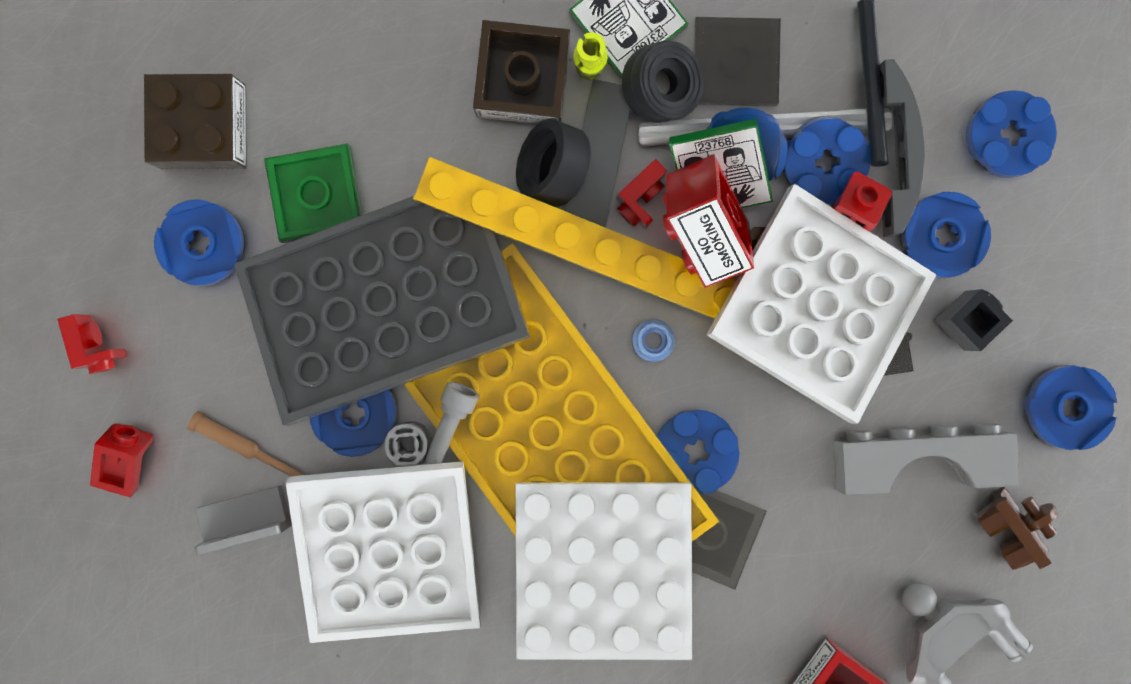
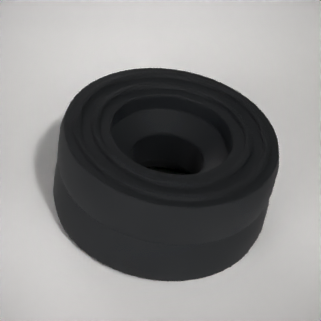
(684, 76)

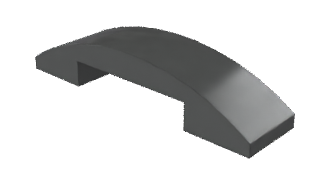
(908, 148)

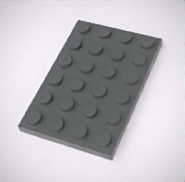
(377, 305)

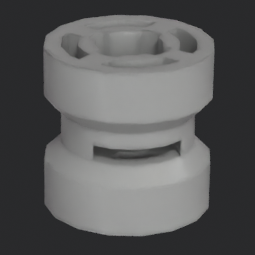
(413, 438)

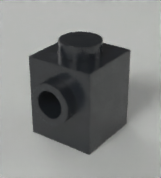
(974, 319)

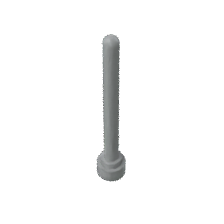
(457, 403)

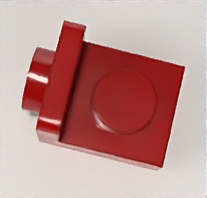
(643, 186)
(863, 201)
(82, 344)
(119, 459)

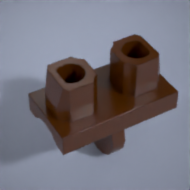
(1027, 545)

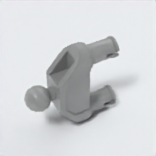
(952, 629)

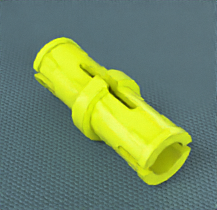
(590, 56)

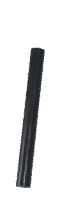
(872, 83)

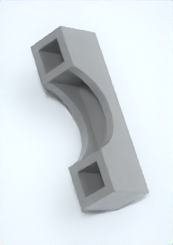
(979, 457)

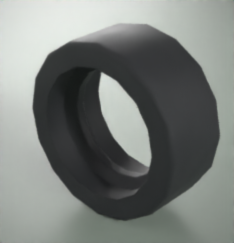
(569, 167)

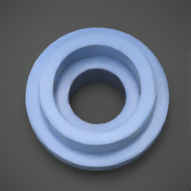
(665, 347)

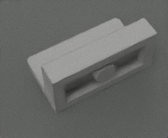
(242, 519)

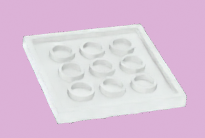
(822, 304)
(384, 551)
(603, 571)

